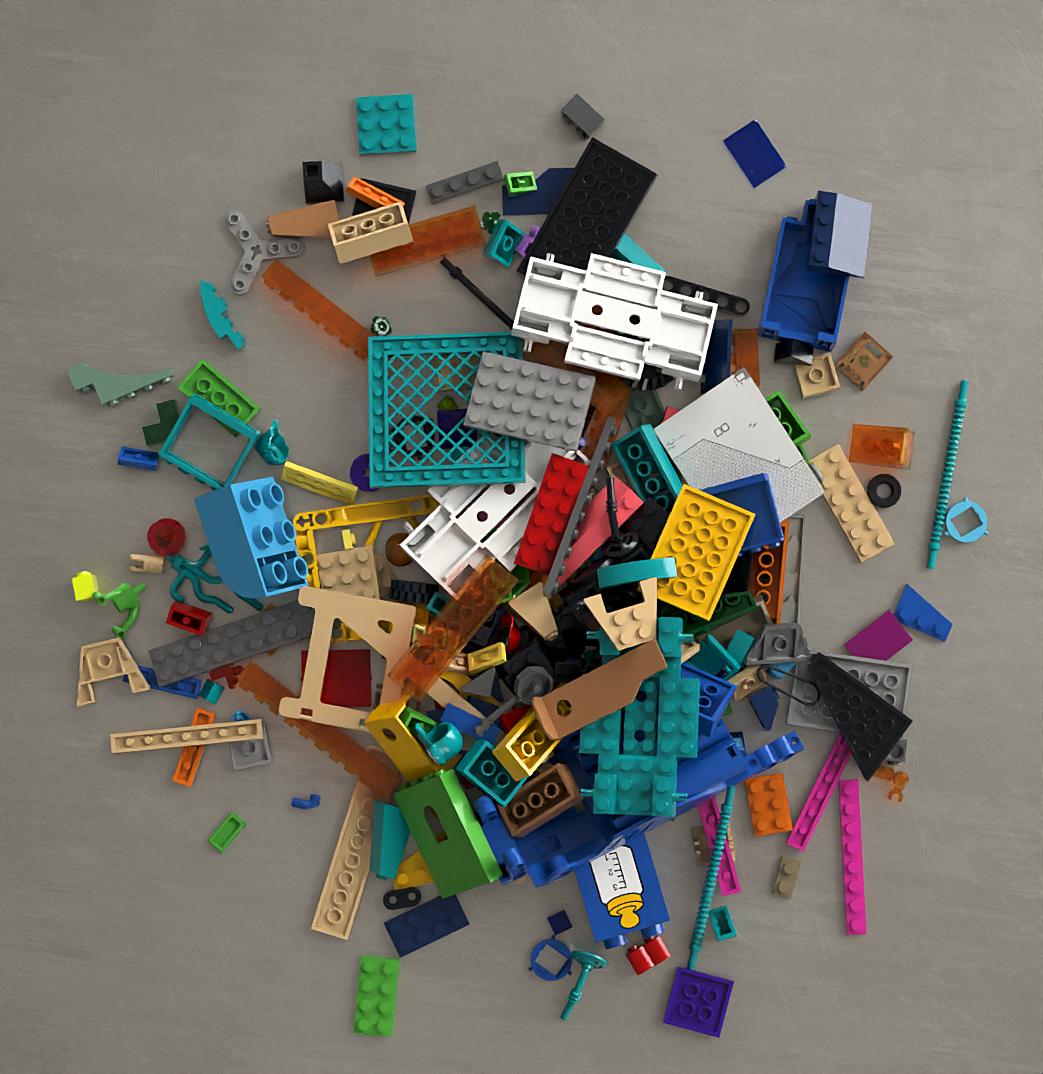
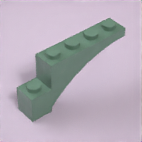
(112, 386)

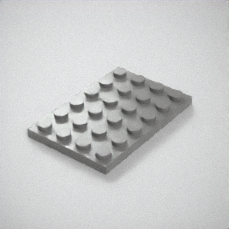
(529, 401)
(884, 678)

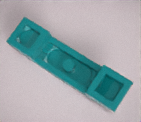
(636, 572)

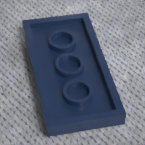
(426, 924)

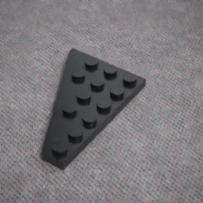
(863, 717)

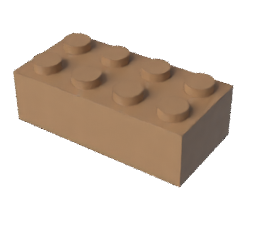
(541, 800)

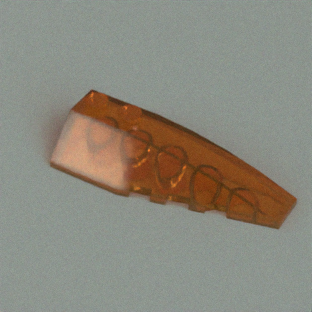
(607, 388)

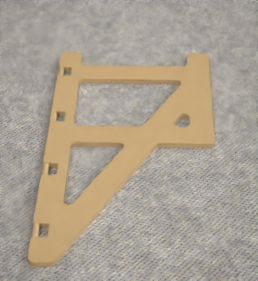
(362, 617)

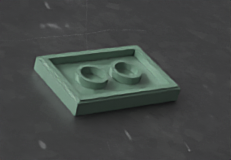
(644, 409)

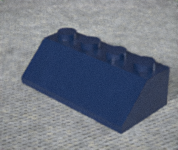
(718, 355)

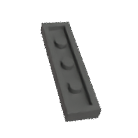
(464, 182)

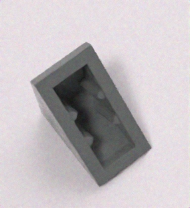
(482, 684)

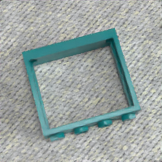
(223, 416)

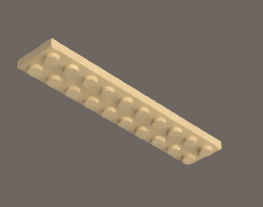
(351, 859)

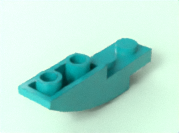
(215, 310)

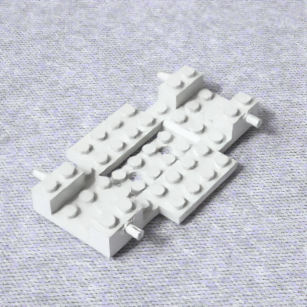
(562, 294)
(452, 546)

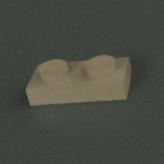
(786, 877)

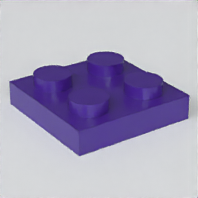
(447, 421)

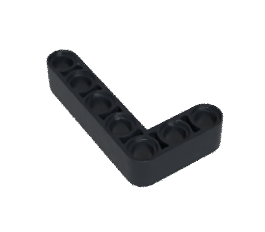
(713, 294)

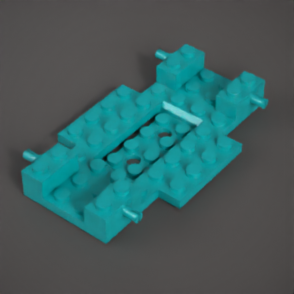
(638, 779)

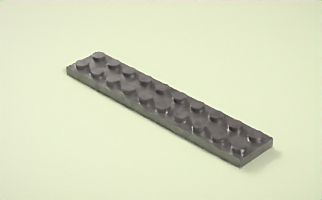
(233, 642)

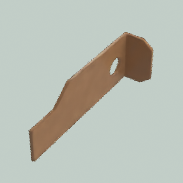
(599, 691)

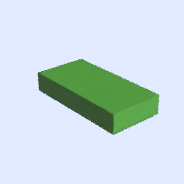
(227, 832)

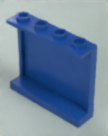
(755, 496)

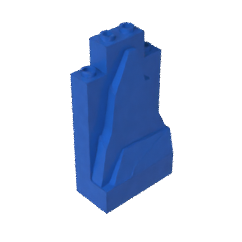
(797, 300)

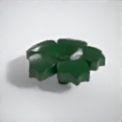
(489, 221)
(381, 325)

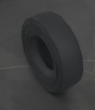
(895, 490)

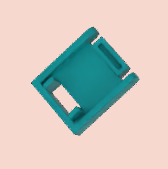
(713, 658)

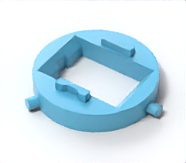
(974, 534)

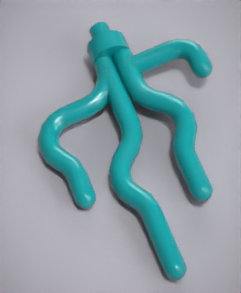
(188, 569)

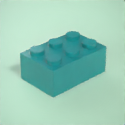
(488, 773)

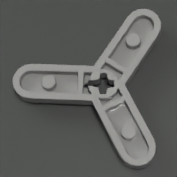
(270, 250)

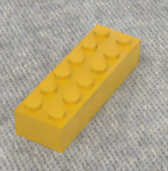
(527, 743)

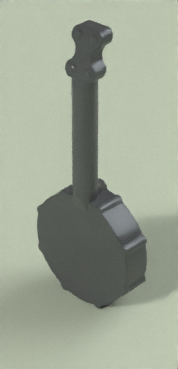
(530, 683)

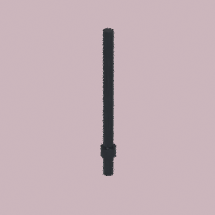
(456, 272)

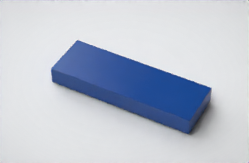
(466, 723)

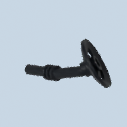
(618, 537)

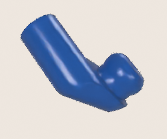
(306, 804)

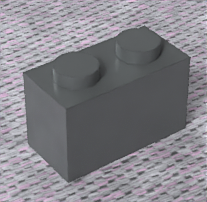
(582, 116)

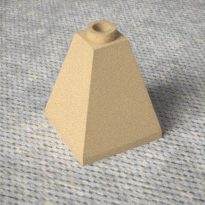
(535, 612)

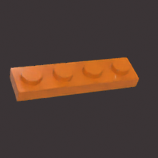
(192, 755)

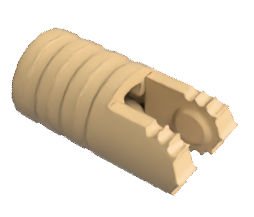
(151, 564)

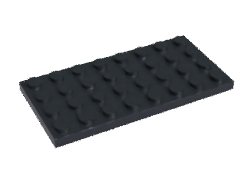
(592, 208)

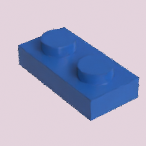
(138, 458)

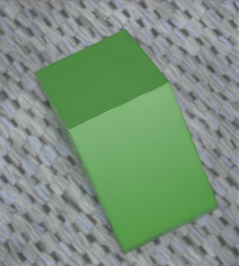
(520, 183)

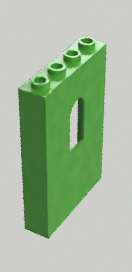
(465, 857)

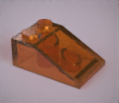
(882, 446)

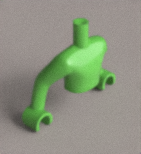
(123, 598)

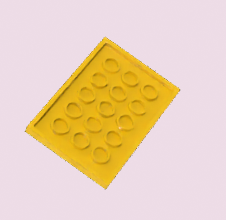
(705, 541)

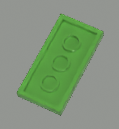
(219, 391)
(376, 996)

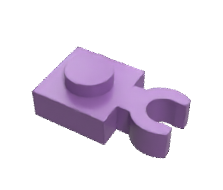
(526, 241)

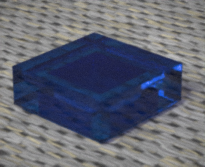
(559, 922)

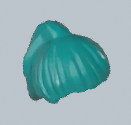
(272, 446)

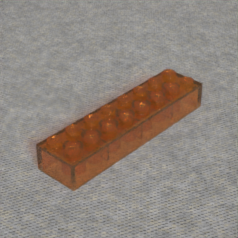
(452, 627)

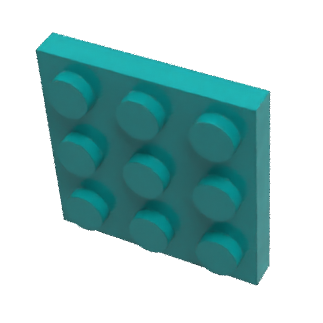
(386, 124)

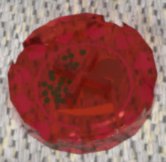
(166, 537)

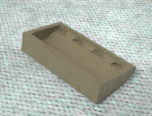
(748, 624)

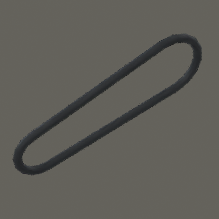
(784, 692)

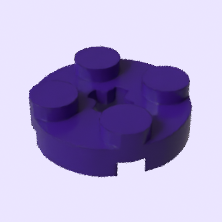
(357, 473)

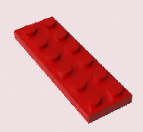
(550, 513)

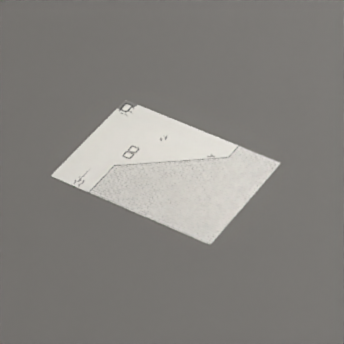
(736, 436)

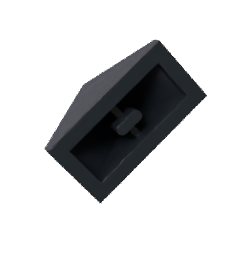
(793, 352)

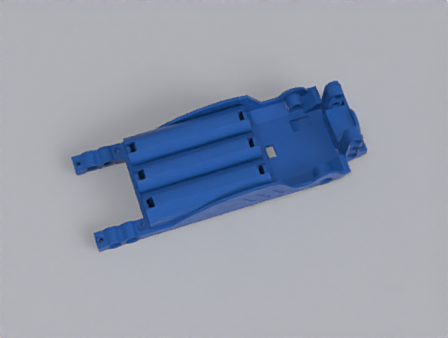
(580, 838)

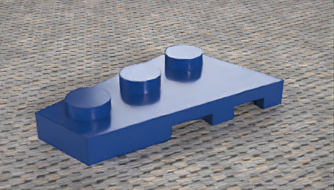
(921, 616)

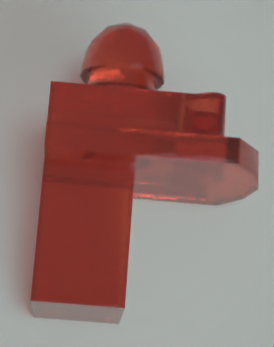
(228, 672)

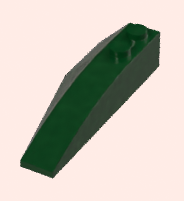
(728, 609)

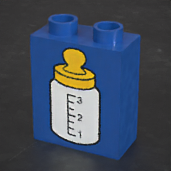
(623, 894)

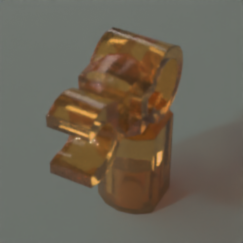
(899, 779)

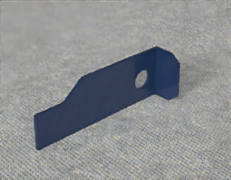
(541, 200)

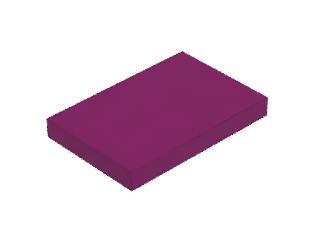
(879, 639)

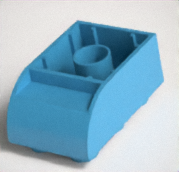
(252, 538)

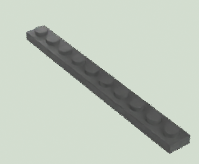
(577, 516)

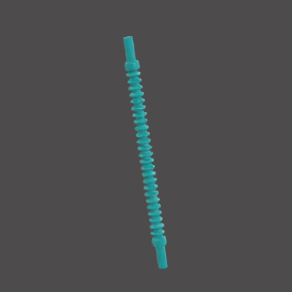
(960, 404)
(726, 809)

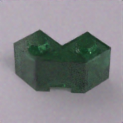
(158, 433)

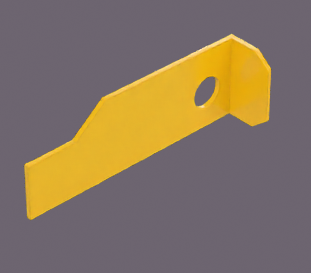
(404, 749)

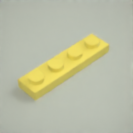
(319, 483)

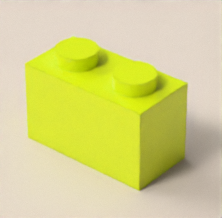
(84, 586)

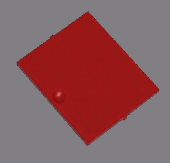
(345, 678)

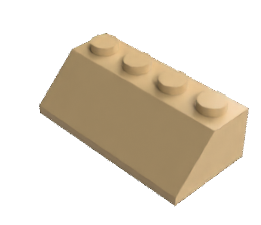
(370, 232)

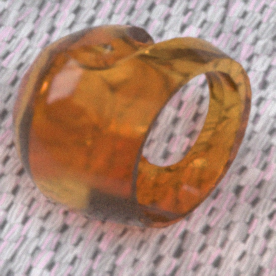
(394, 553)

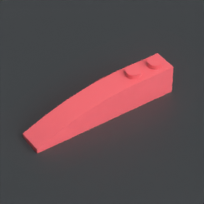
(596, 525)

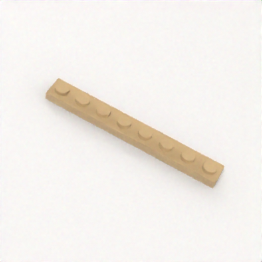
(186, 736)

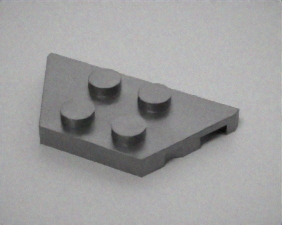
(778, 644)

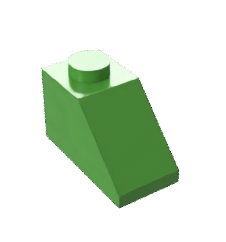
(410, 717)

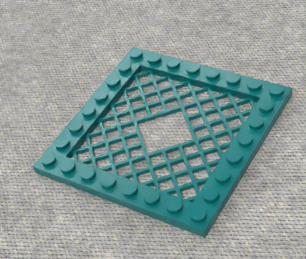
(435, 475)

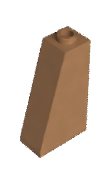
(304, 222)

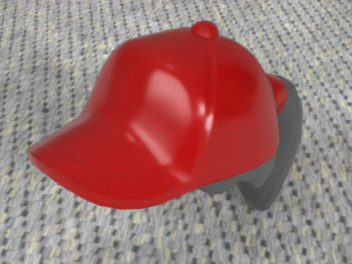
(507, 634)

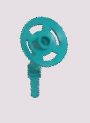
(588, 962)

